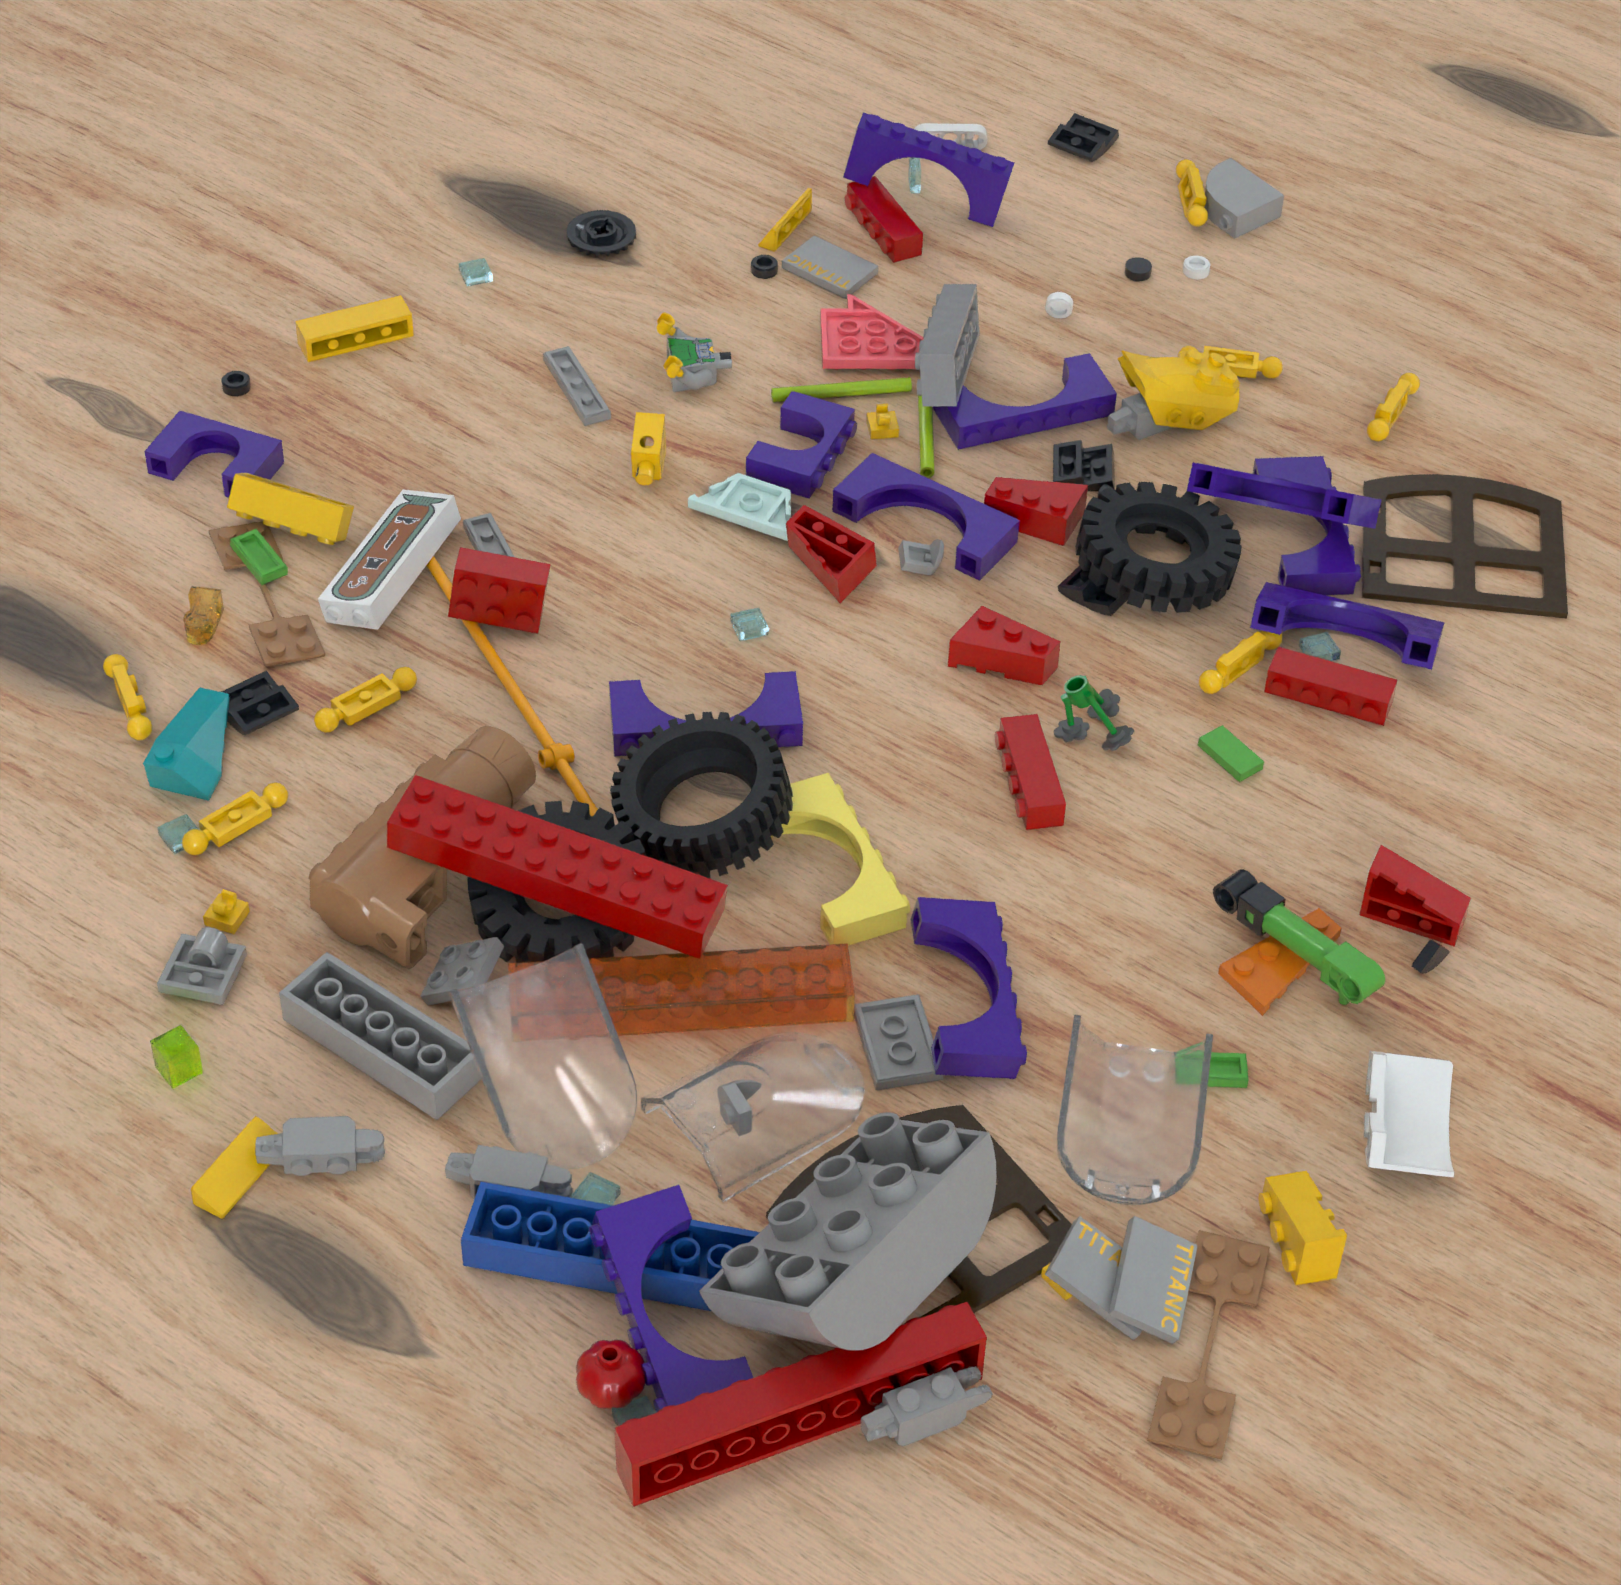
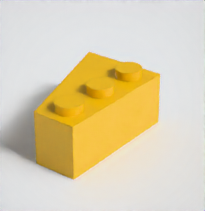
(1302, 1227)

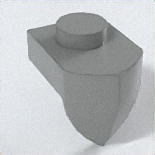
(921, 557)
(734, 1104)

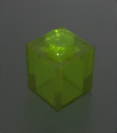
(176, 1056)

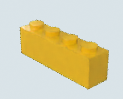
(354, 328)
(290, 507)

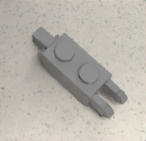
(1134, 417)
(320, 1146)
(509, 1169)
(925, 1406)

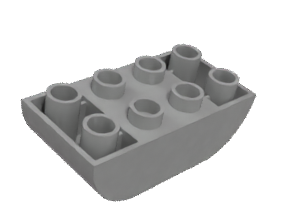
(863, 1237)

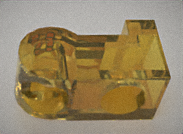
(204, 614)

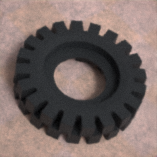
(1110, 560)
(542, 938)

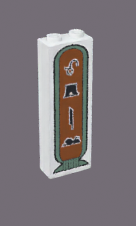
(389, 559)

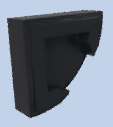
(1430, 957)

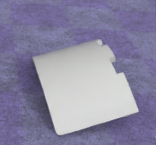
(1408, 1114)

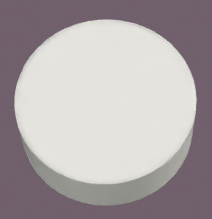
(1196, 267)
(1059, 305)

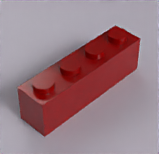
(884, 220)
(1330, 686)
(1030, 772)

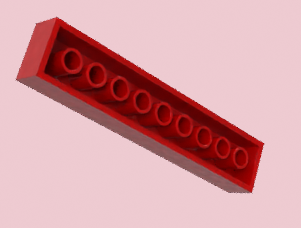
(557, 866)
(787, 1405)

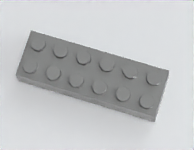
(948, 345)
(380, 1035)

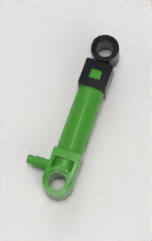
(1265, 912)

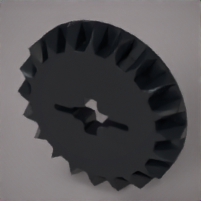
(588, 232)

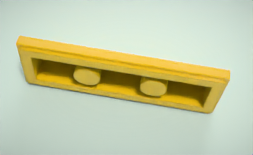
(788, 222)
(231, 1172)

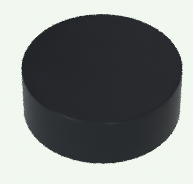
(764, 266)
(1138, 269)
(236, 383)

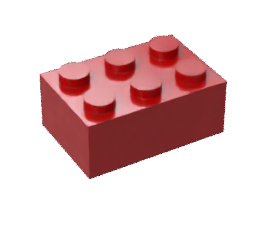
(498, 590)

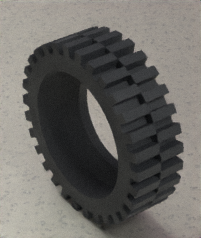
(694, 750)

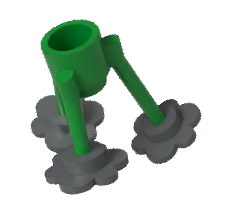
(1103, 705)

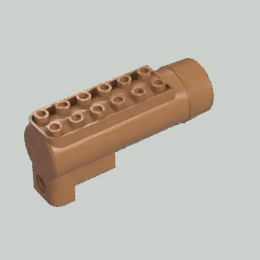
(386, 895)

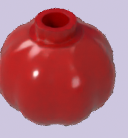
(610, 1374)

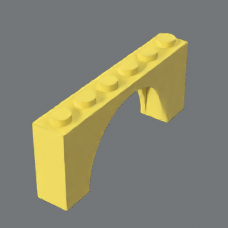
(873, 902)

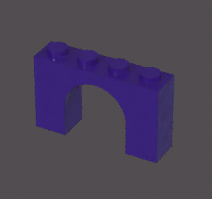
(194, 436)
(804, 469)

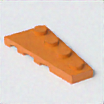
(1270, 967)

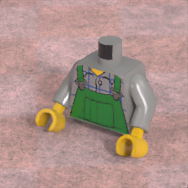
(690, 360)

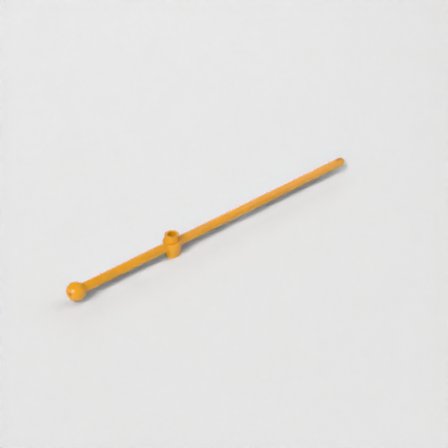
(554, 754)

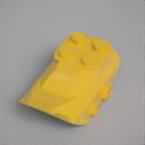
(1184, 389)

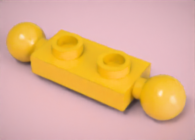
(1192, 193)
(1245, 363)
(1394, 404)
(1238, 661)
(365, 699)
(138, 726)
(235, 818)

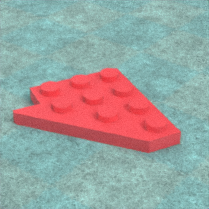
(865, 339)

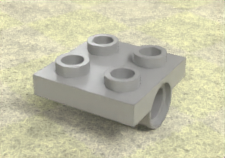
(202, 967)
(461, 968)

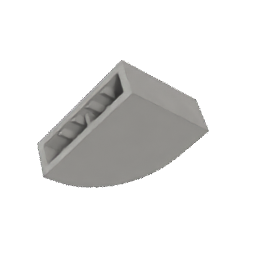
(1240, 199)

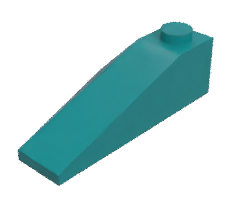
(191, 747)

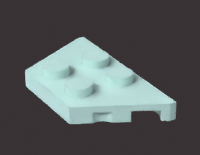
(748, 504)

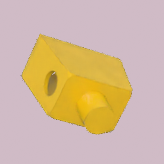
(648, 460)

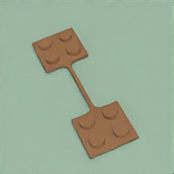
(281, 638)
(1192, 1413)

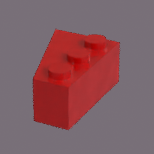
(1043, 507)
(830, 551)
(1004, 646)
(1413, 899)

